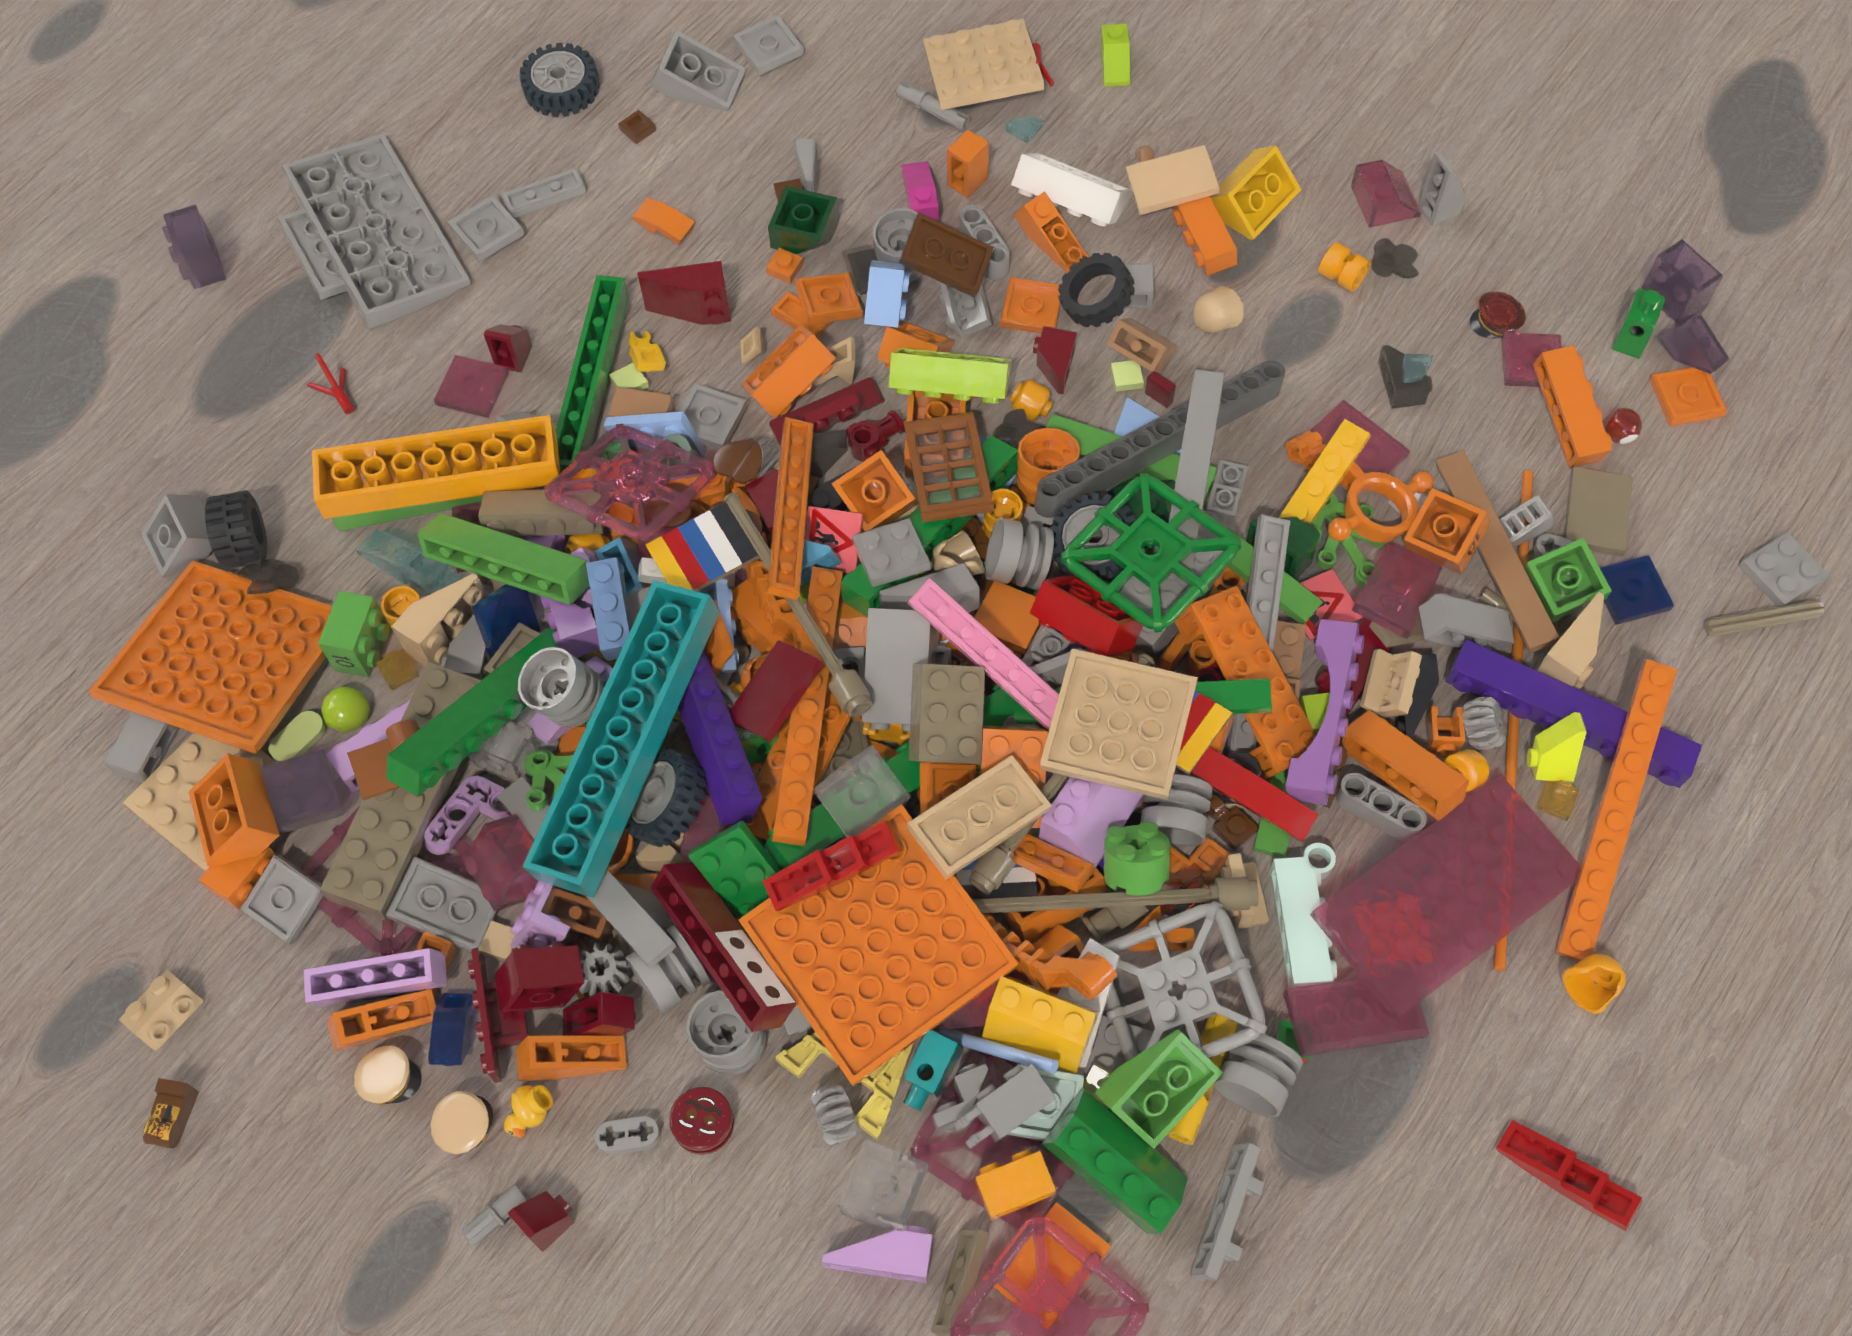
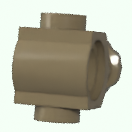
(1111, 917)

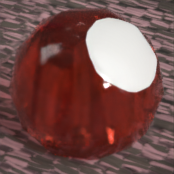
(1624, 426)

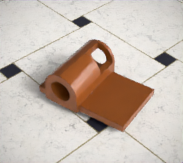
(371, 761)

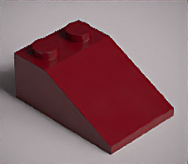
(687, 293)

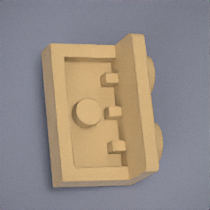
(1390, 683)
(1257, 914)
(160, 1010)

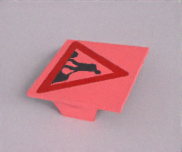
(835, 530)
(1336, 603)

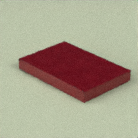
(774, 690)

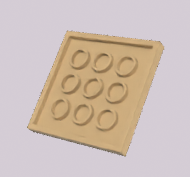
(982, 64)
(1119, 724)
(165, 799)

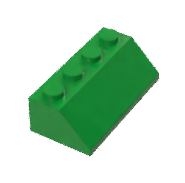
(1117, 1163)

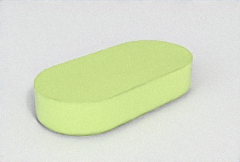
(297, 736)

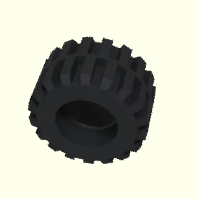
(236, 529)

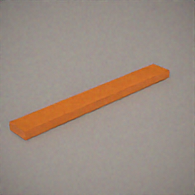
(790, 509)

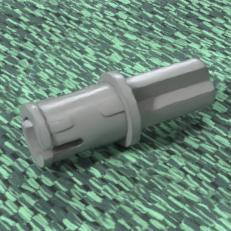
(492, 1216)

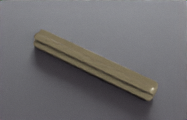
(1764, 618)

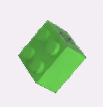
(1567, 579)
(354, 634)

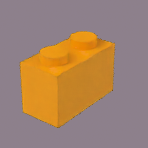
(1014, 1184)

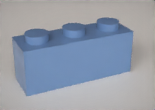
(609, 605)

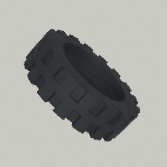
(1083, 273)

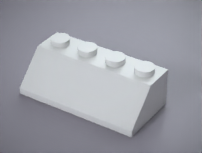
(1071, 188)

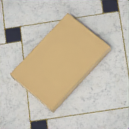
(1172, 180)

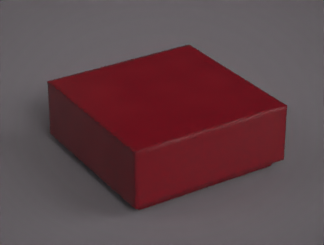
(1160, 389)

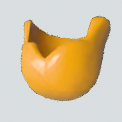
(1580, 979)

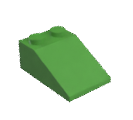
(1159, 1086)

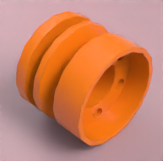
(1041, 455)

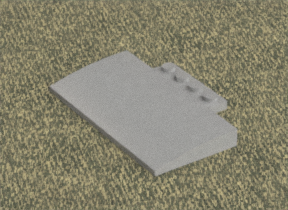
(391, 241)

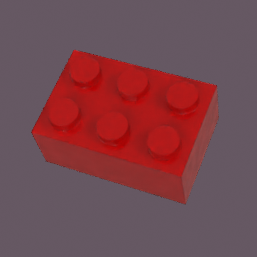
(1084, 617)

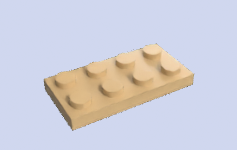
(978, 817)

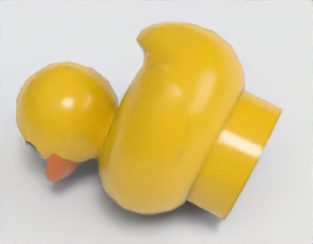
(529, 1109)

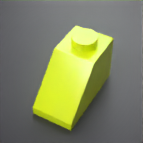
(1558, 750)

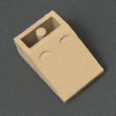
(435, 620)

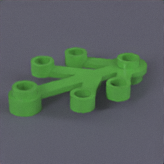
(1330, 512)
(541, 772)

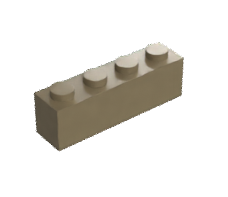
(532, 514)

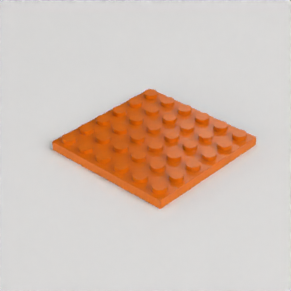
(218, 658)
(881, 954)

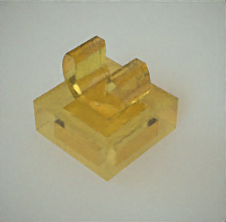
(397, 669)
(1558, 799)

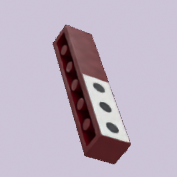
(723, 946)

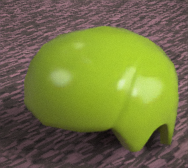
(345, 709)

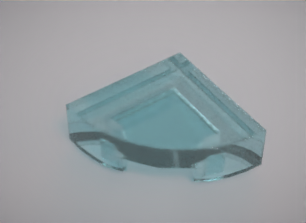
(1024, 127)
(1415, 366)

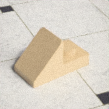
(844, 363)
(653, 857)

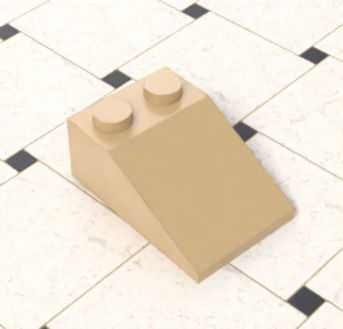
(1577, 648)

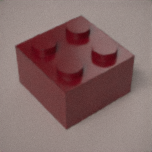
(539, 977)

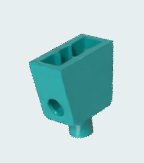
(933, 1054)

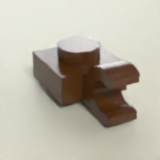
(1231, 826)

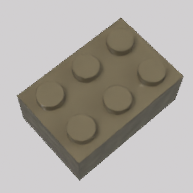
(946, 713)

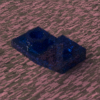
(450, 1029)

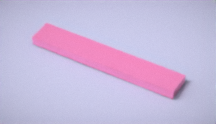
(986, 651)

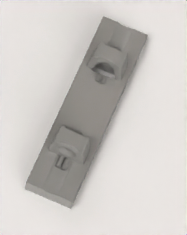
(1216, 1243)

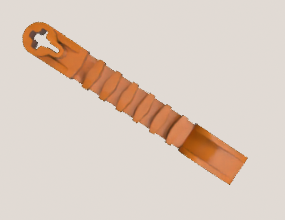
(775, 607)
(1085, 975)

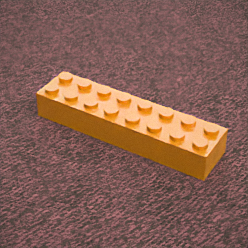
(435, 466)

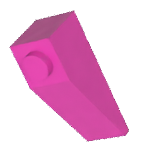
(920, 189)

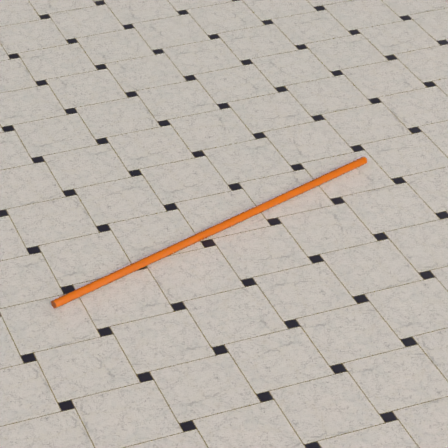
(1513, 722)

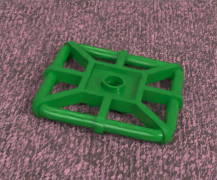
(1151, 569)

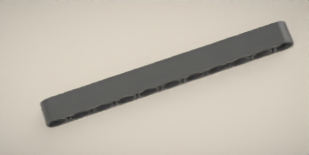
(1152, 442)

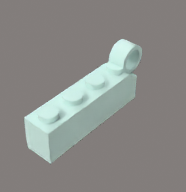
(1295, 897)

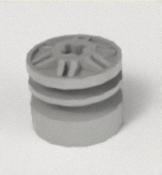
(891, 235)
(1019, 553)
(560, 687)
(1180, 814)
(670, 972)
(707, 1029)
(1259, 1075)

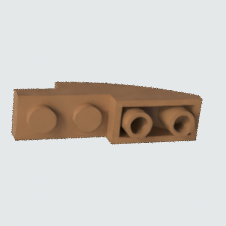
(1289, 651)

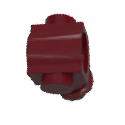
(874, 434)

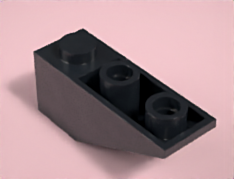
(1422, 694)

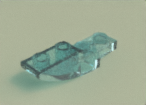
(406, 562)

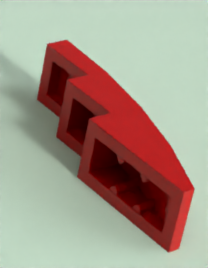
(1255, 794)
(832, 866)
(1568, 1175)

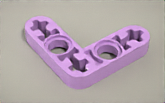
(471, 805)

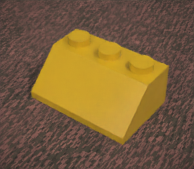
(1256, 192)
(1039, 1023)

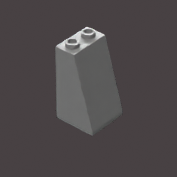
(892, 646)

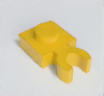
(644, 355)

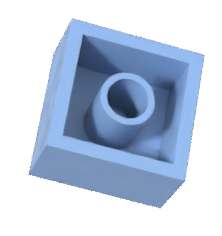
(884, 294)

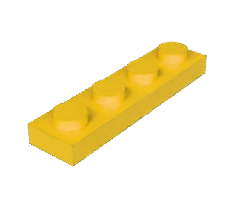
(1327, 472)

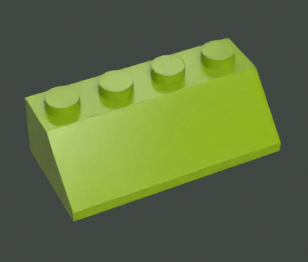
(950, 374)

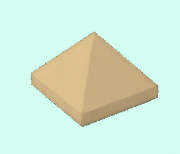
(752, 346)

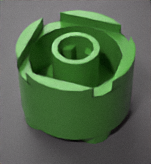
(1136, 858)

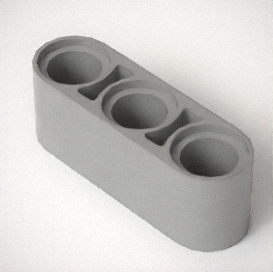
(977, 225)
(1374, 793)

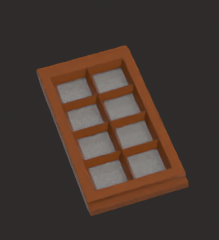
(948, 467)

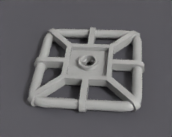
(1190, 970)

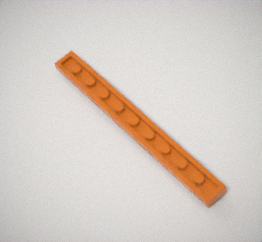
(806, 718)
(1616, 811)

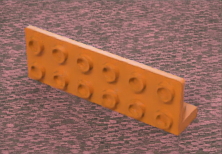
(1245, 655)
(769, 778)

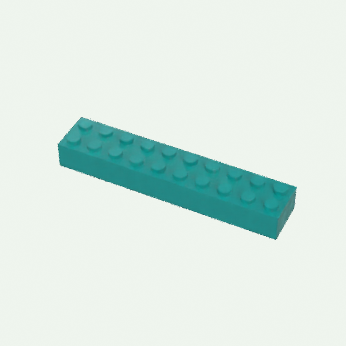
(622, 739)

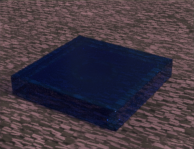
(1635, 590)
(501, 613)

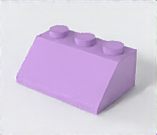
(1083, 816)

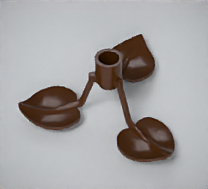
(737, 461)

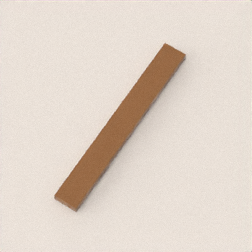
(1500, 556)

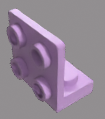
(533, 925)

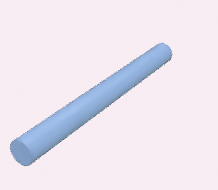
(1001, 1050)

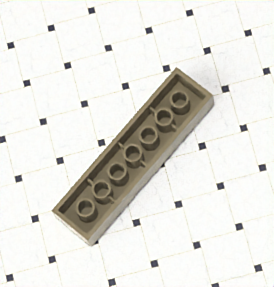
(393, 824)

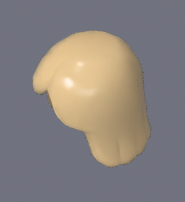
(1218, 310)
(957, 551)

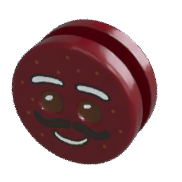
(701, 1120)

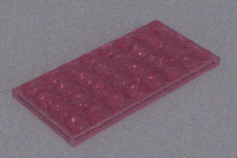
(1447, 896)

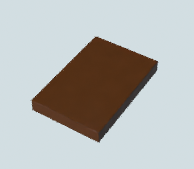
(946, 254)

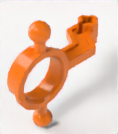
(1307, 449)

